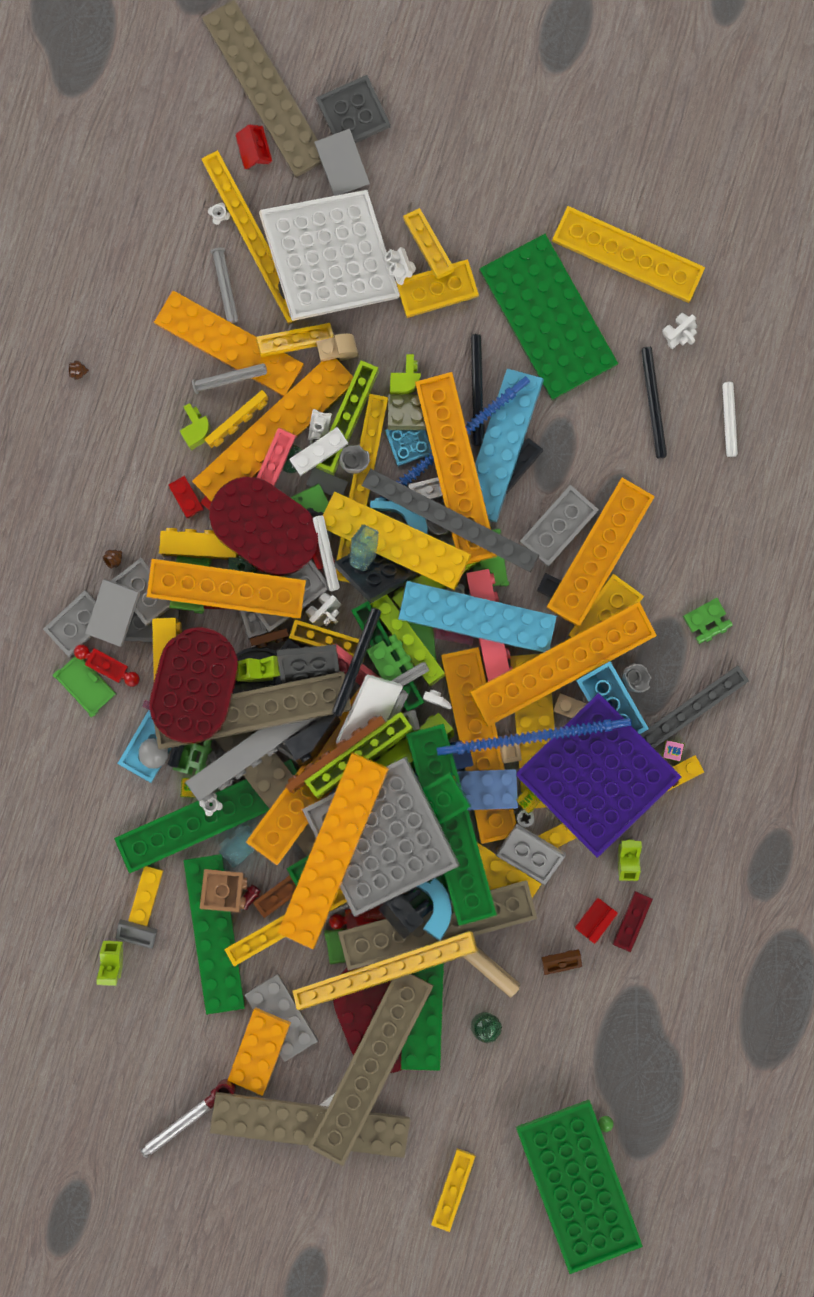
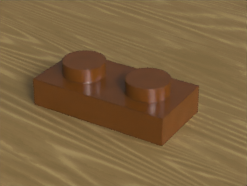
(278, 636)
(561, 962)

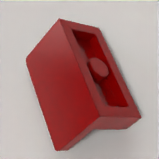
(253, 146)
(596, 920)

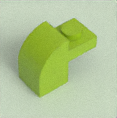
(405, 382)
(197, 431)
(258, 670)
(629, 860)
(110, 963)

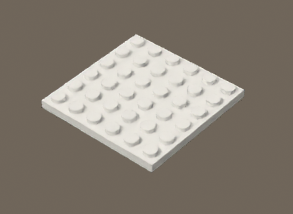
(329, 254)

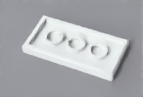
(373, 699)

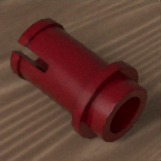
(251, 893)

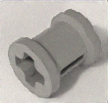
(530, 820)

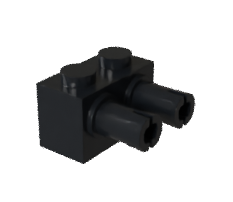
(401, 913)

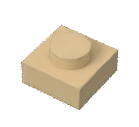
(510, 753)

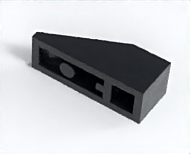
(309, 742)

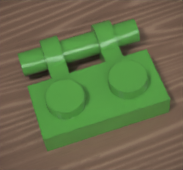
(704, 615)
(384, 661)
(189, 756)

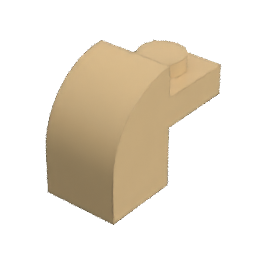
(341, 347)

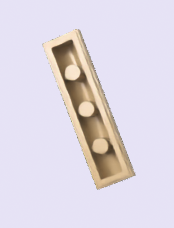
(493, 972)

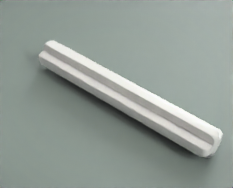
(730, 419)
(326, 553)

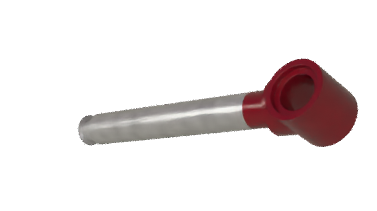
(186, 1120)

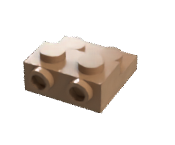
(223, 891)

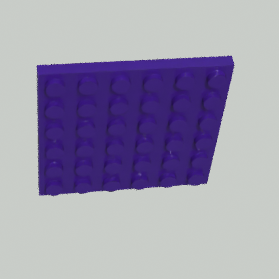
(598, 779)

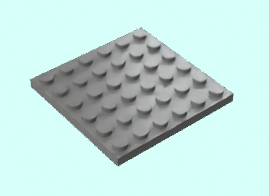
(398, 845)

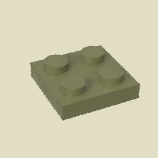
(405, 412)

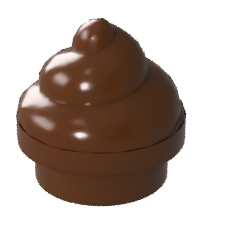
(77, 370)
(112, 558)

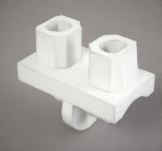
(400, 265)
(683, 333)
(319, 425)
(326, 612)

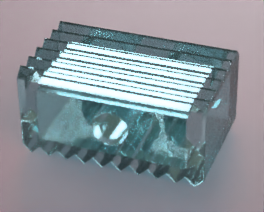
(363, 547)
(236, 849)

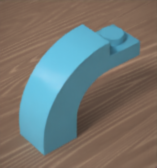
(412, 519)
(441, 917)

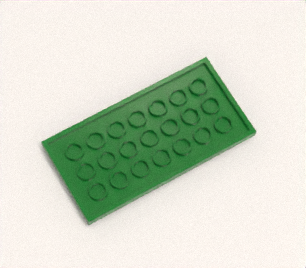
(548, 316)
(579, 1186)

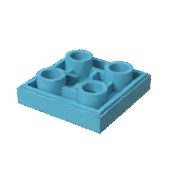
(408, 445)

